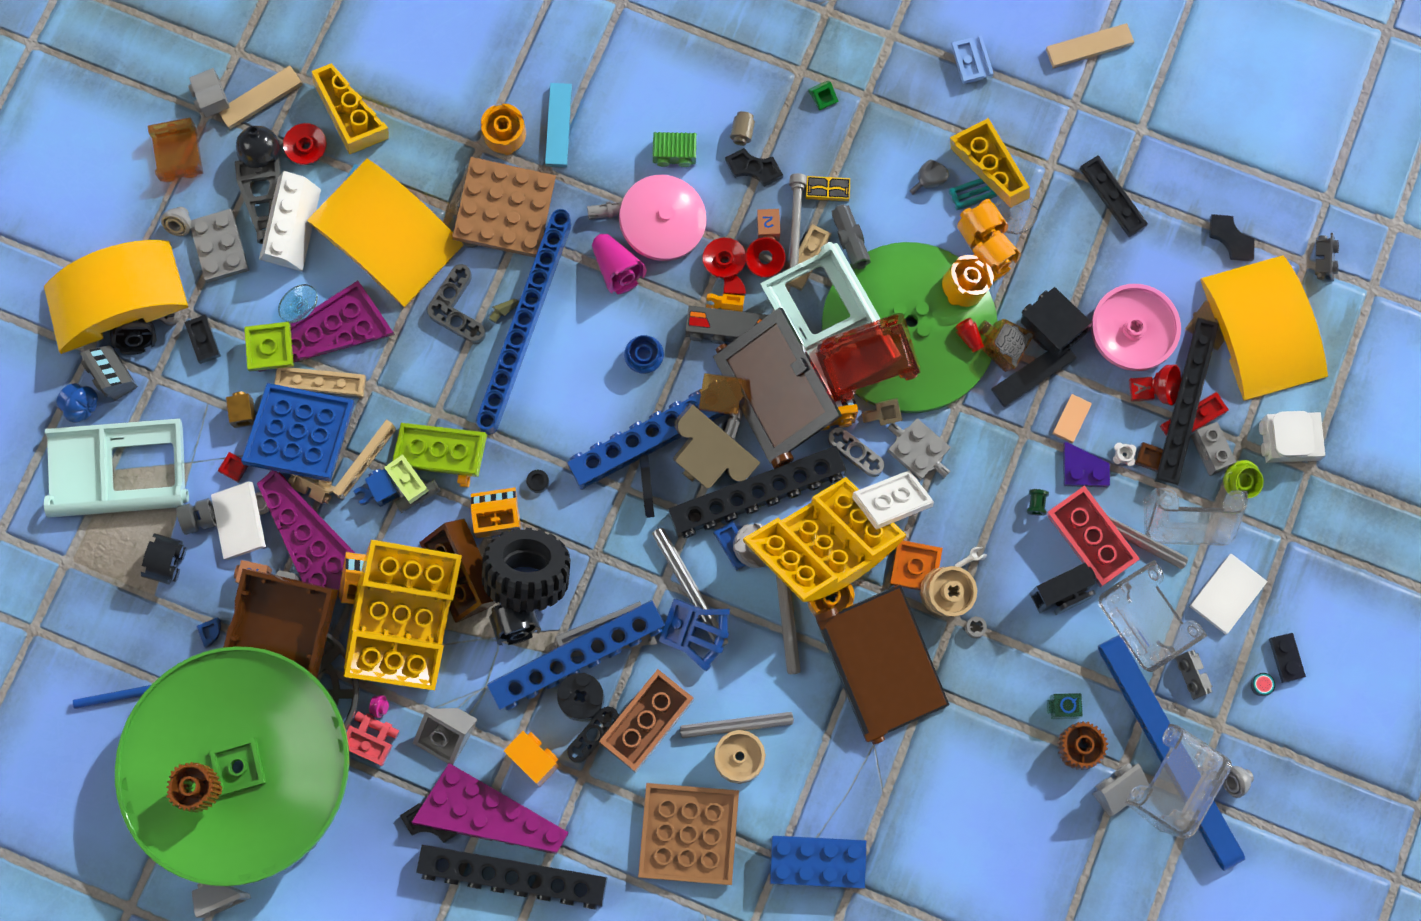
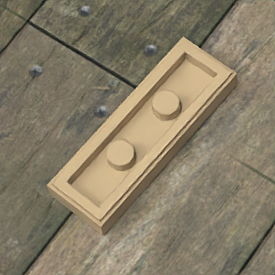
(809, 248)

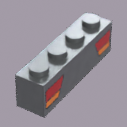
(719, 324)

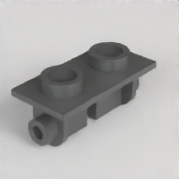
(1328, 265)
(1196, 683)

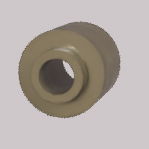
(742, 128)

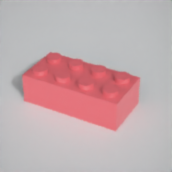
(1092, 535)

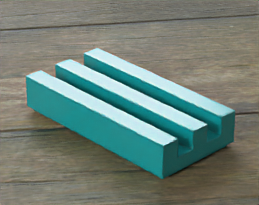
(960, 205)

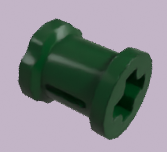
(1037, 502)

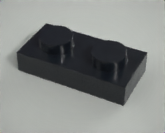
(202, 339)
(1287, 657)

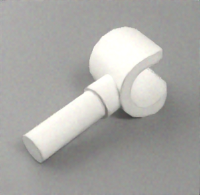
(973, 556)

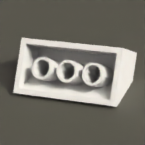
(287, 226)

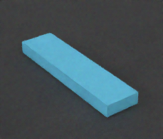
(558, 125)

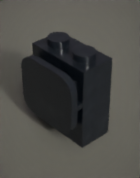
(1055, 322)
(1065, 590)

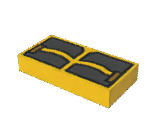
(828, 188)

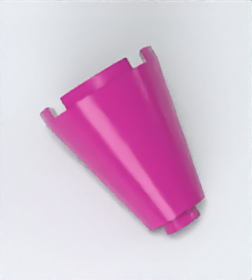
(617, 264)

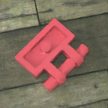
(367, 745)

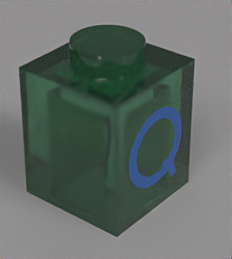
(1065, 706)

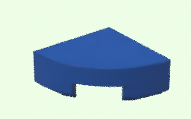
(209, 631)

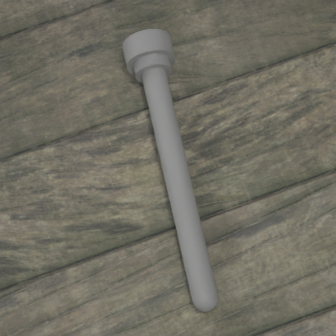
(797, 183)

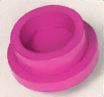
(378, 706)

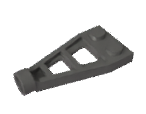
(247, 175)

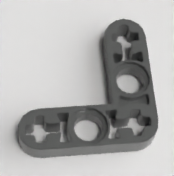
(447, 305)

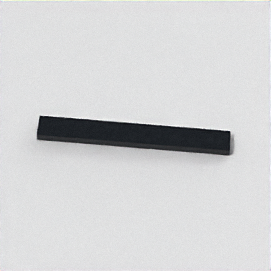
(1187, 402)

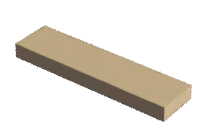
(1089, 45)
(260, 97)
(322, 381)
(364, 460)

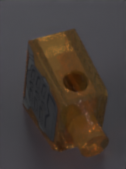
(1005, 342)

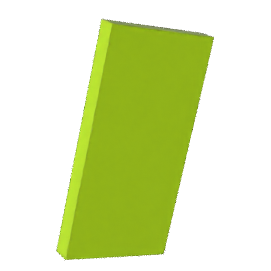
(441, 449)

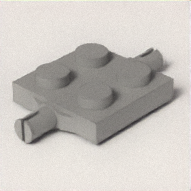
(919, 449)

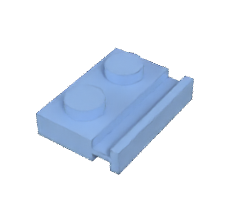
(972, 59)

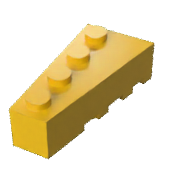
(351, 116)
(989, 158)

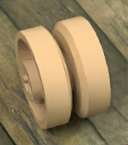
(961, 591)
(729, 766)

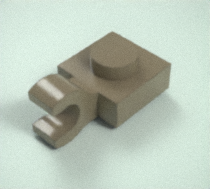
(886, 412)

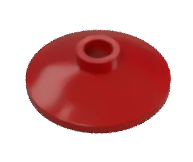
(300, 136)
(724, 249)

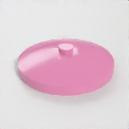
(662, 217)
(1135, 327)

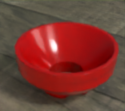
(776, 251)
(1167, 383)

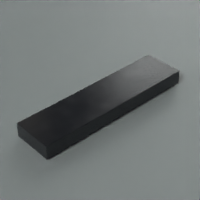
(1113, 196)
(1031, 376)

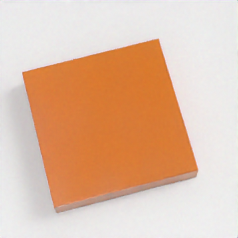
(913, 562)

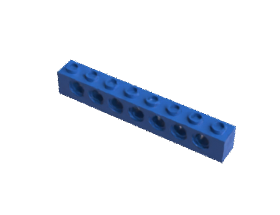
(587, 476)
(501, 686)

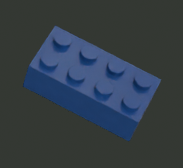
(818, 862)

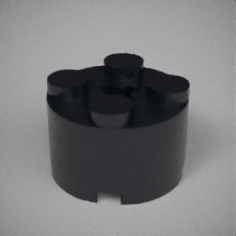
(162, 559)
(513, 625)
(582, 684)

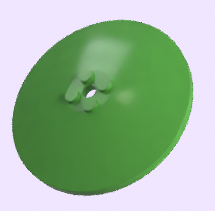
(909, 281)

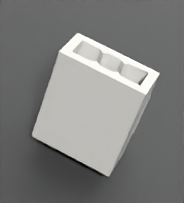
(1292, 437)

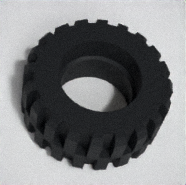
(526, 589)

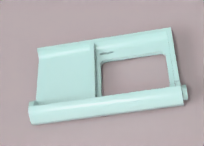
(846, 285)
(83, 469)

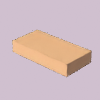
(1072, 418)

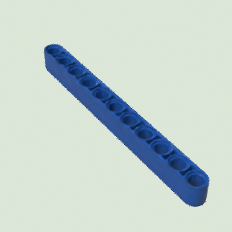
(524, 331)
(1154, 723)

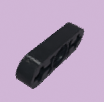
(576, 743)

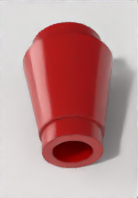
(970, 334)

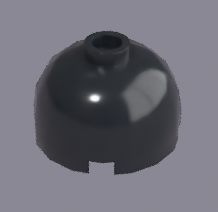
(257, 146)
(133, 337)

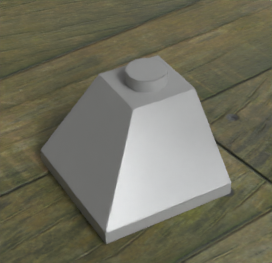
(444, 732)
(213, 899)

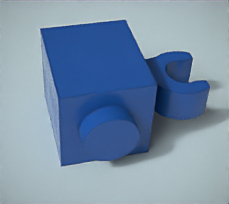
(380, 488)

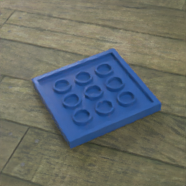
(298, 432)

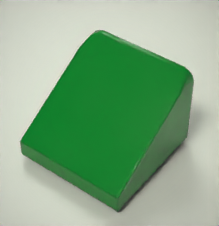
(823, 95)

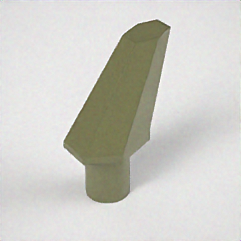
(503, 309)

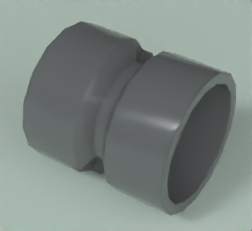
(189, 519)

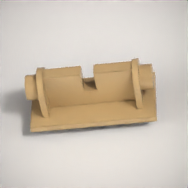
(319, 488)

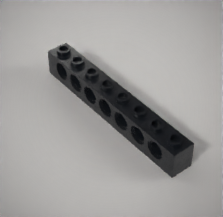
(828, 458)
(432, 855)

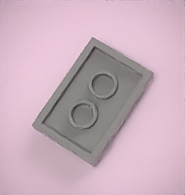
(219, 245)

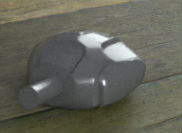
(931, 175)

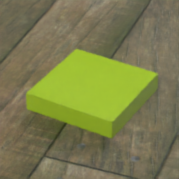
(268, 346)

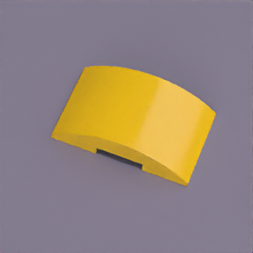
(386, 231)
(113, 290)
(1266, 327)
(824, 543)
(401, 615)

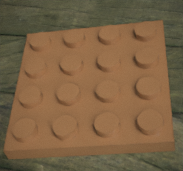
(504, 207)
(688, 834)

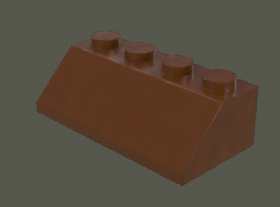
(469, 592)

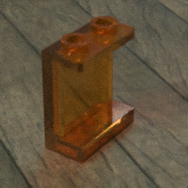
(176, 149)

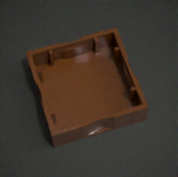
(282, 617)

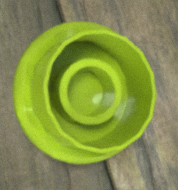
(1243, 477)

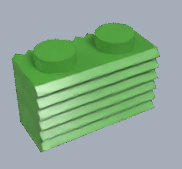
(674, 148)

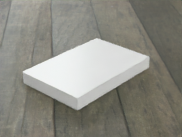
(892, 499)
(238, 520)
(1228, 594)

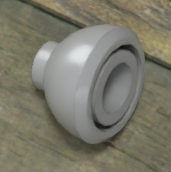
(176, 221)
(1238, 781)

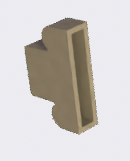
(710, 450)

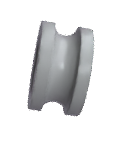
(974, 620)

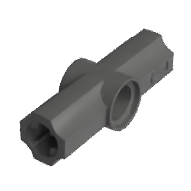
(850, 237)

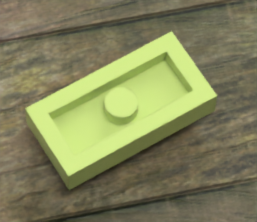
(406, 479)

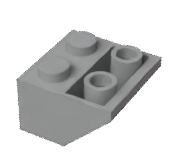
(1114, 792)

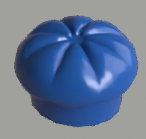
(644, 354)
(77, 402)

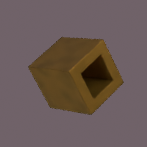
(240, 409)

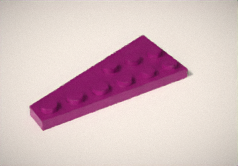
(338, 324)
(309, 540)
(477, 810)

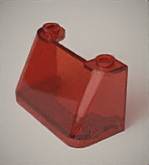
(867, 356)

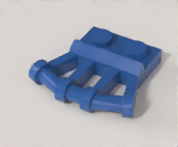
(681, 626)

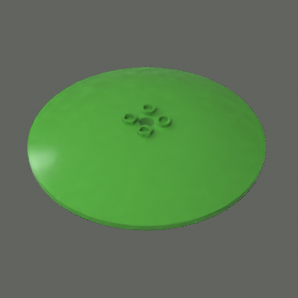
(223, 711)

